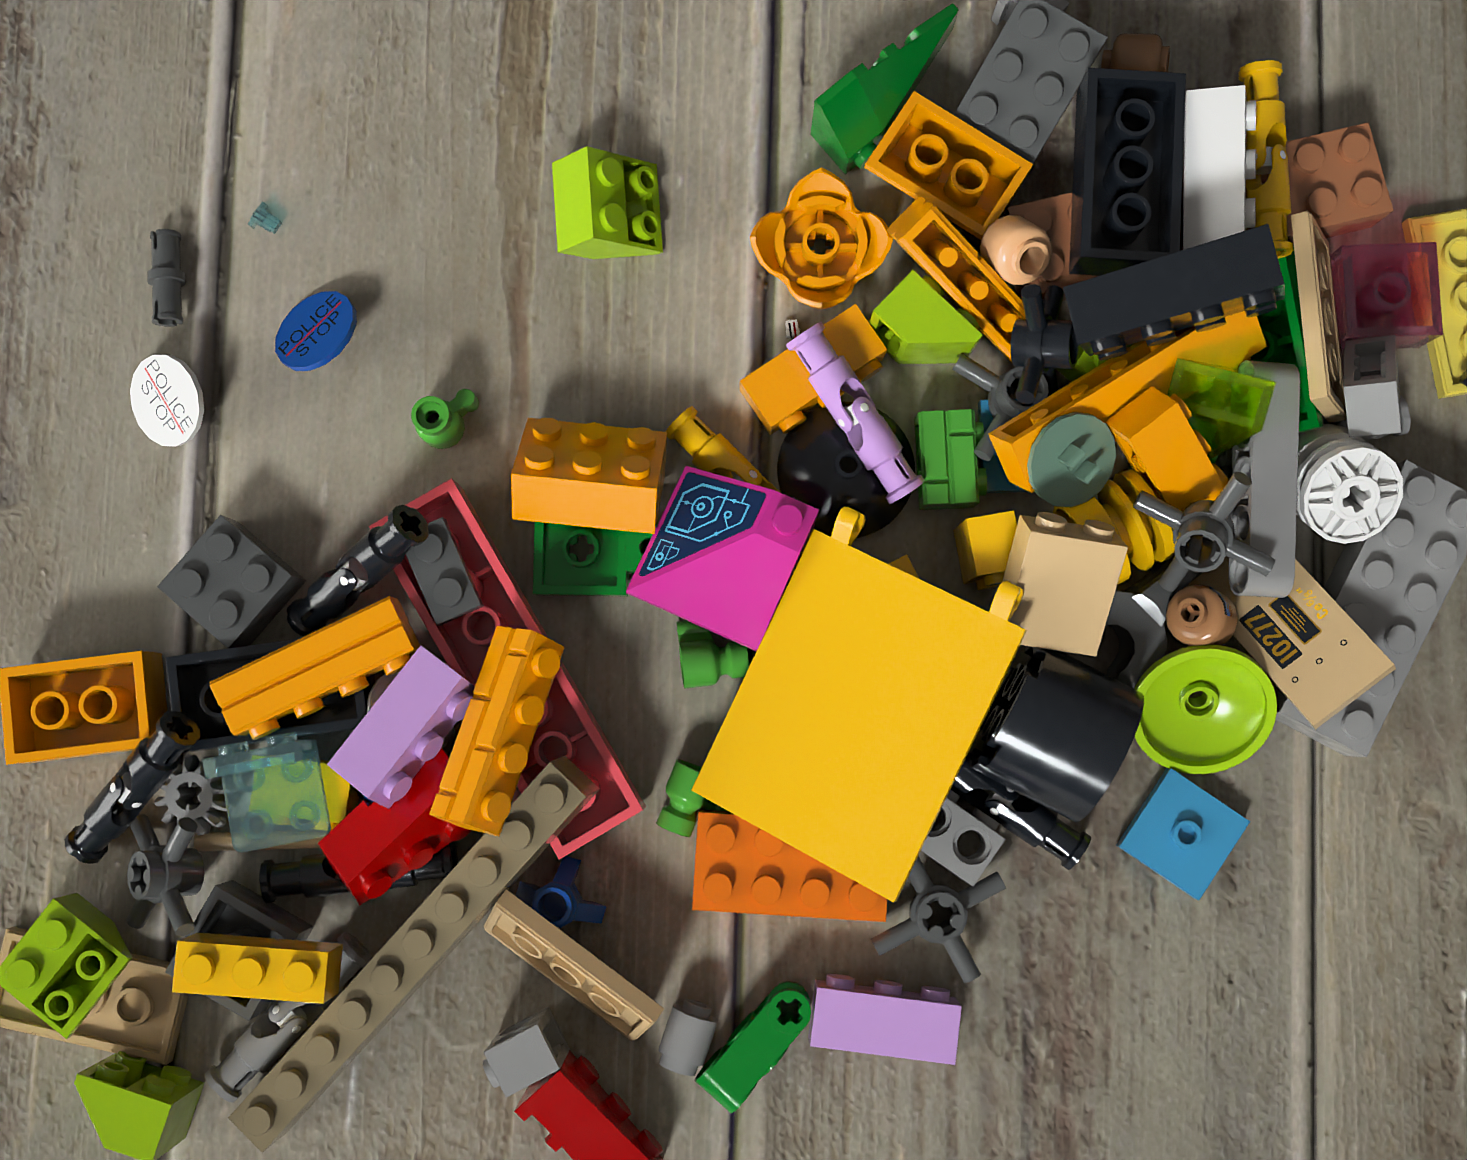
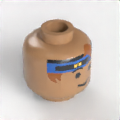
(1201, 616)

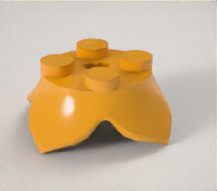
(821, 209)

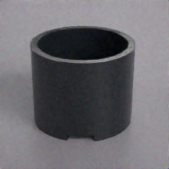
(1058, 732)

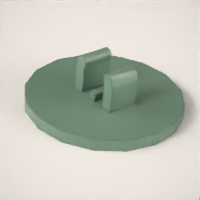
(1071, 459)

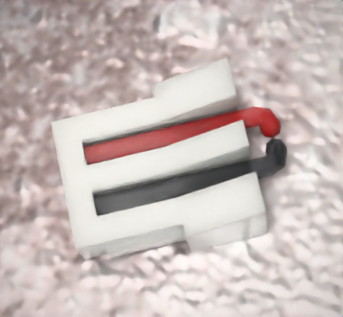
(792, 329)

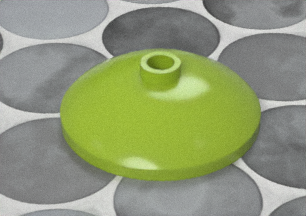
(1209, 730)

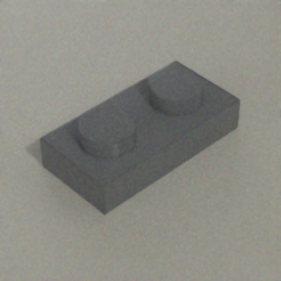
(443, 574)

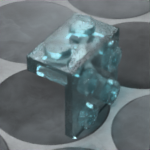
(271, 792)

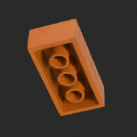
(757, 873)

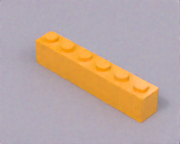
(1120, 381)

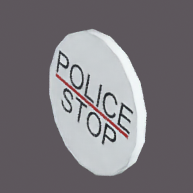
(167, 400)

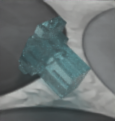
(264, 219)

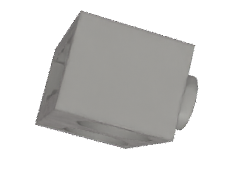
(1372, 387)
(943, 839)
(525, 1053)

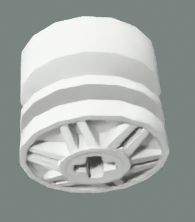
(1345, 485)

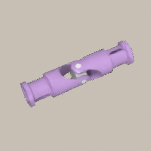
(862, 423)

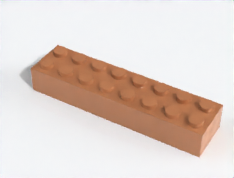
(1329, 176)

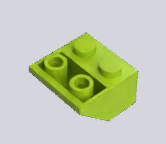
(606, 205)
(922, 325)
(65, 962)
(138, 1105)

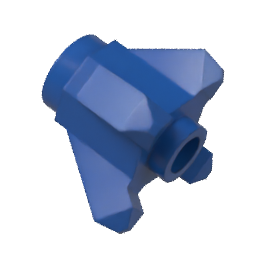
(560, 899)

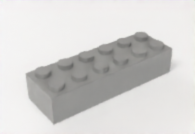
(1393, 593)

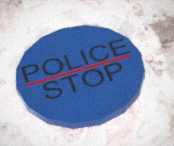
(316, 331)

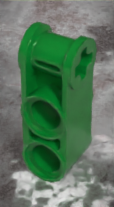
(755, 1046)

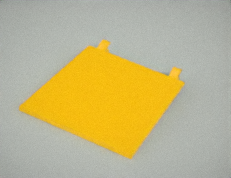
(859, 709)

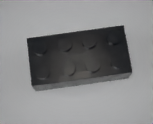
(1126, 169)
(1176, 293)
(191, 694)

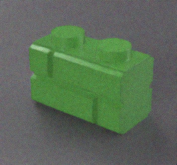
(948, 460)

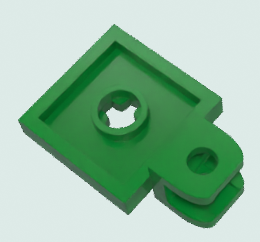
(602, 574)

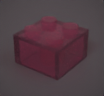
(1387, 292)

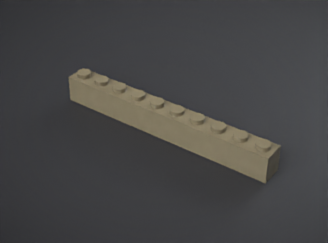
(413, 953)

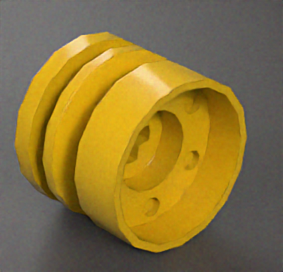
(1145, 536)

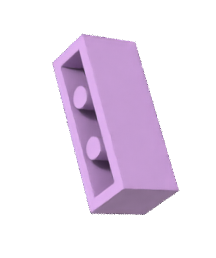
(403, 729)
(885, 1019)

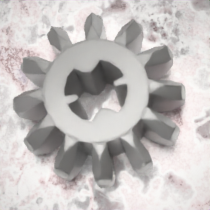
(180, 792)

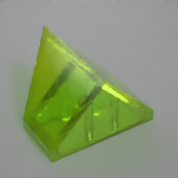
(1223, 401)

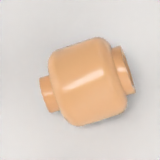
(1016, 249)

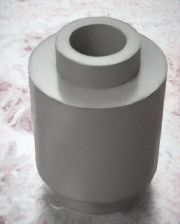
(687, 1037)

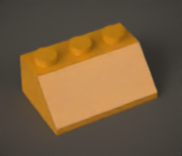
(949, 165)

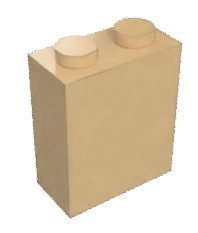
(1066, 580)

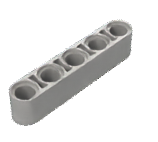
(1269, 507)

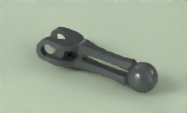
(1139, 624)

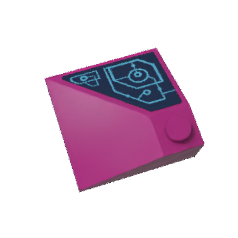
(723, 554)

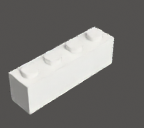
(1217, 164)

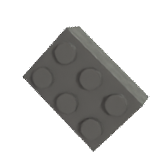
(1030, 77)

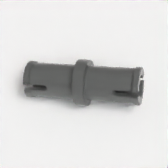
(166, 278)

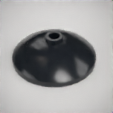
(812, 474)

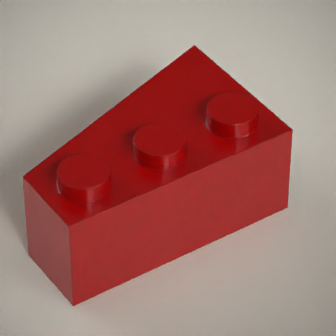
(383, 844)
(585, 1117)

